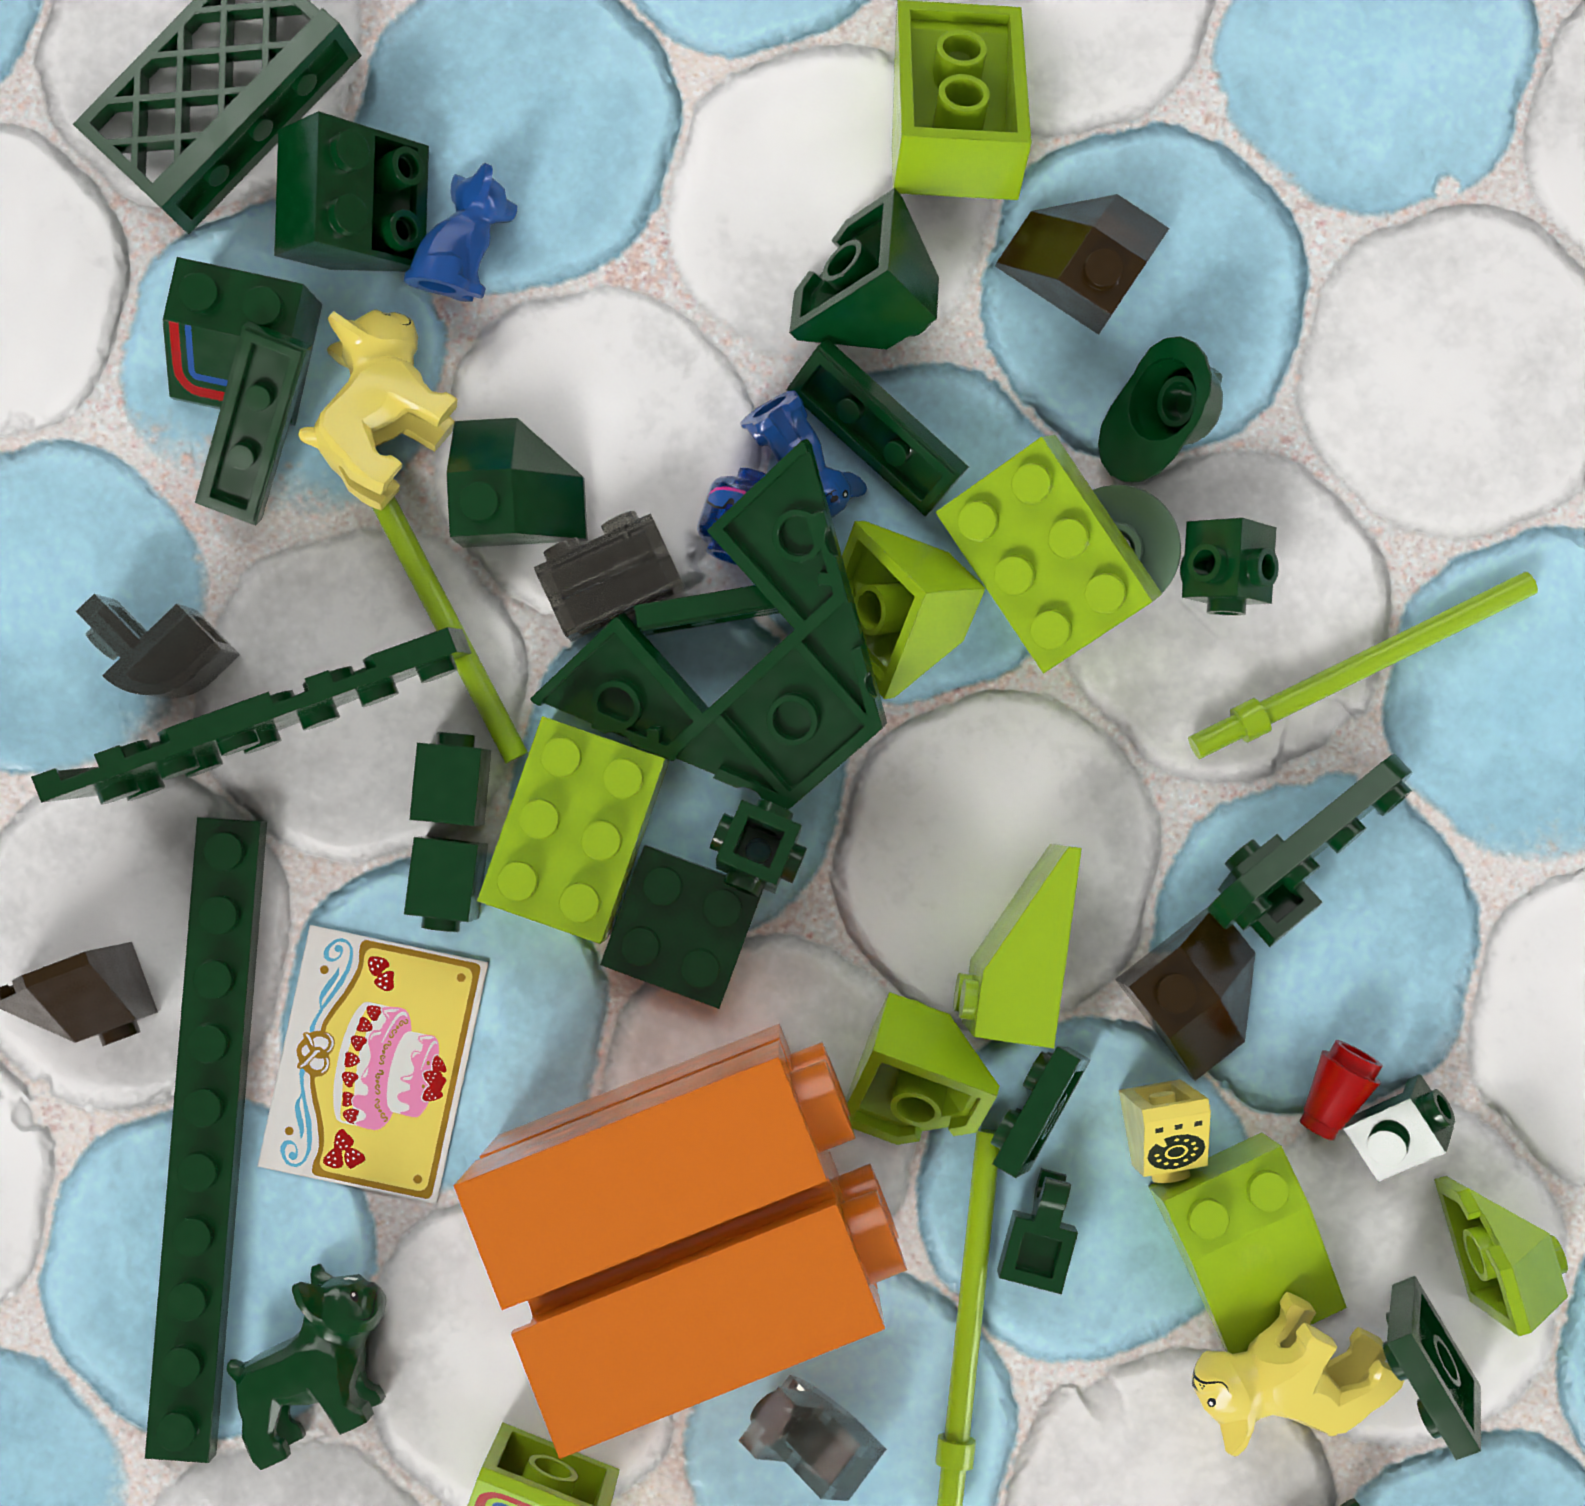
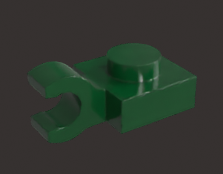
(1038, 1243)

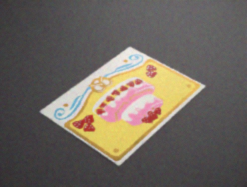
(373, 1064)

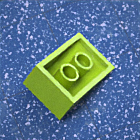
(959, 100)
(1022, 961)
(1248, 1239)

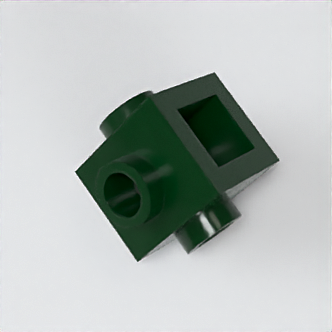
(1229, 564)
(761, 823)

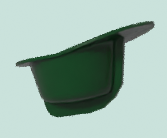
(1163, 406)

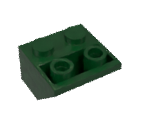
(349, 195)

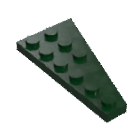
(252, 724)

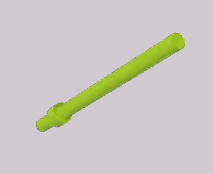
(443, 616)
(1255, 718)
(955, 1447)

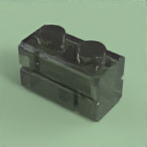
(608, 574)

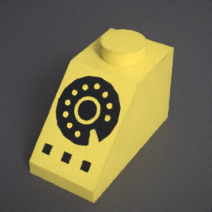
(1166, 1129)

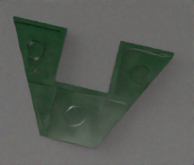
(798, 706)

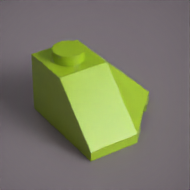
(909, 603)
(918, 1076)
(1505, 1261)

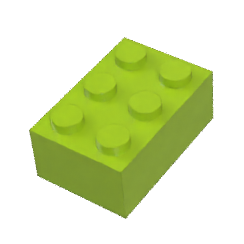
(1048, 552)
(573, 830)

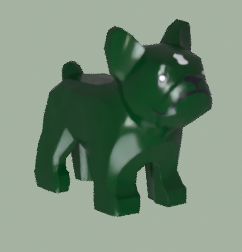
(314, 1366)

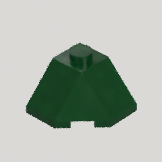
(873, 285)
(510, 487)

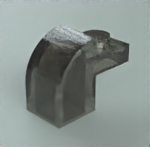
(166, 661)
(814, 1438)

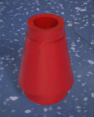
(1339, 1088)

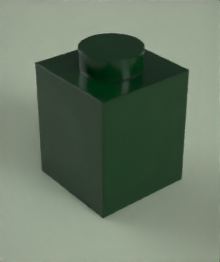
(450, 781)
(445, 882)

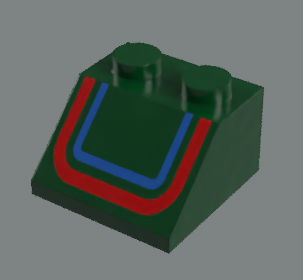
(206, 319)

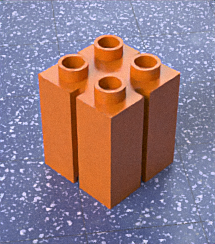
(681, 1236)

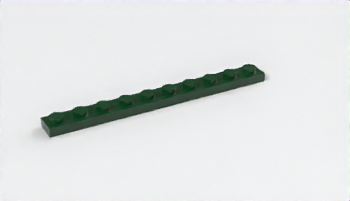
(206, 1140)

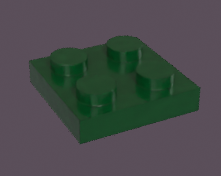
(680, 927)
(1026, 1130)
(1428, 1357)

